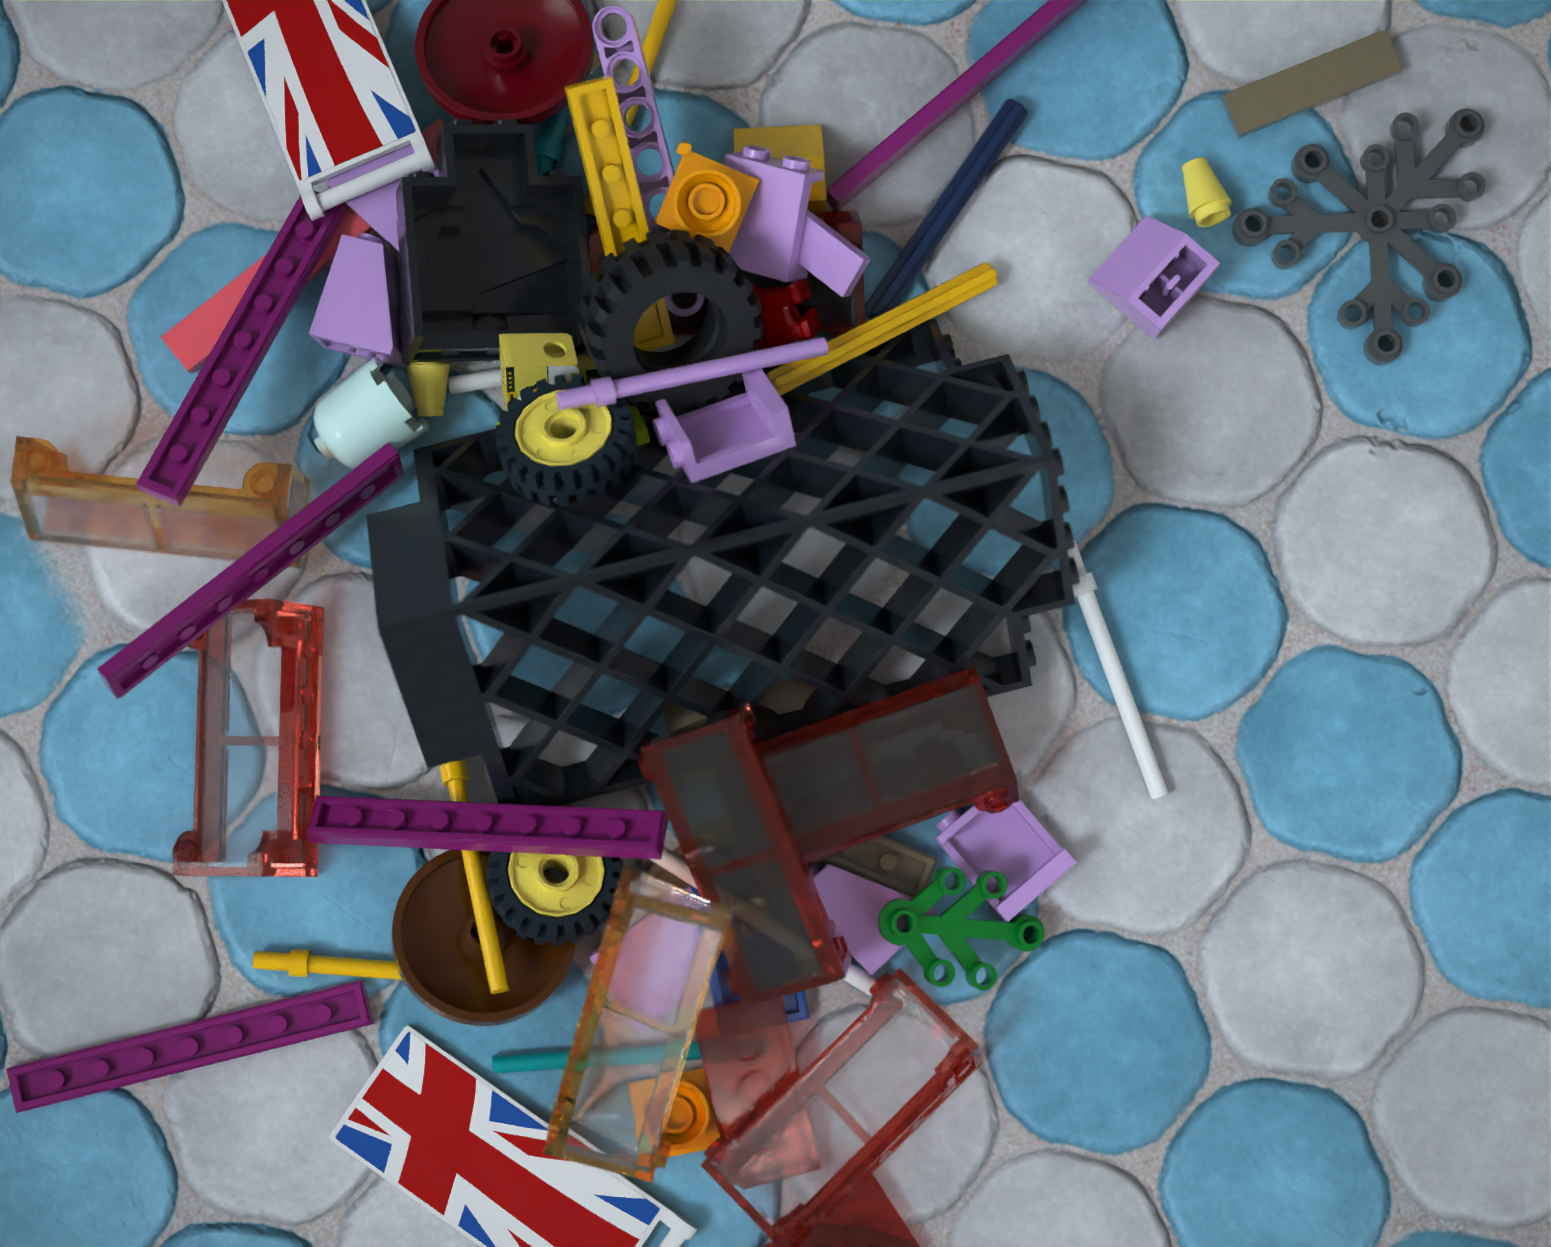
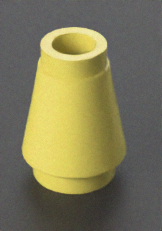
(1205, 195)
(429, 387)

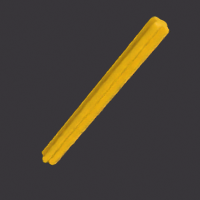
(885, 327)

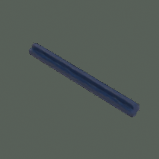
(946, 208)

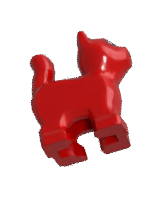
(780, 315)

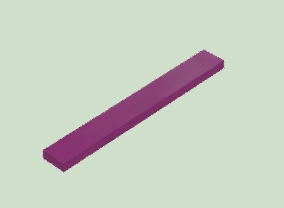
(949, 101)
(238, 354)
(251, 571)
(489, 827)
(190, 1046)

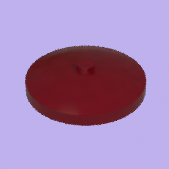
(503, 56)

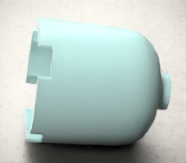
(365, 416)

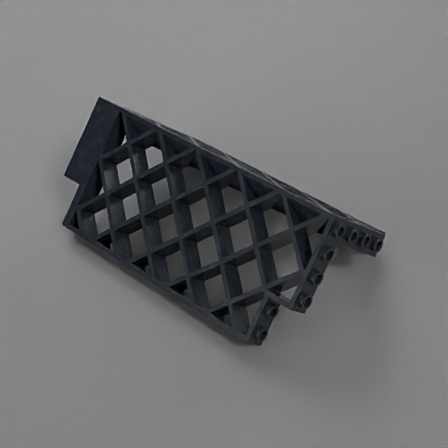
(747, 535)

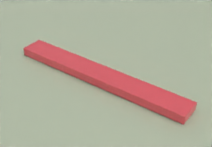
(198, 332)

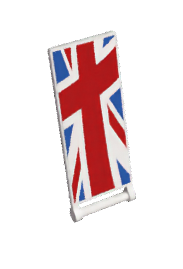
(328, 93)
(482, 1162)

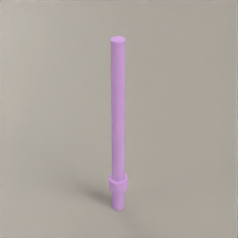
(605, 390)

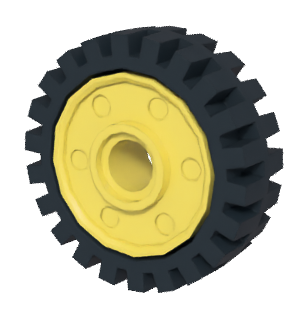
(565, 450)
(550, 909)

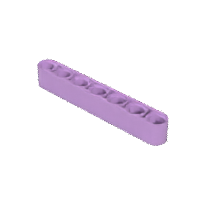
(650, 138)

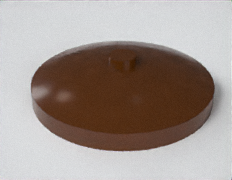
(442, 953)

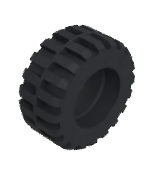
(646, 275)

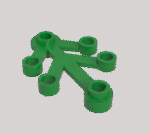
(954, 925)

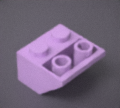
(1153, 274)

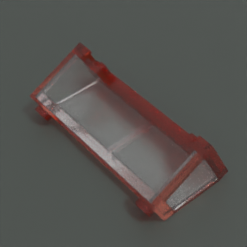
(256, 743)
(845, 1112)

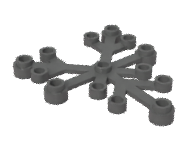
(1411, 184)

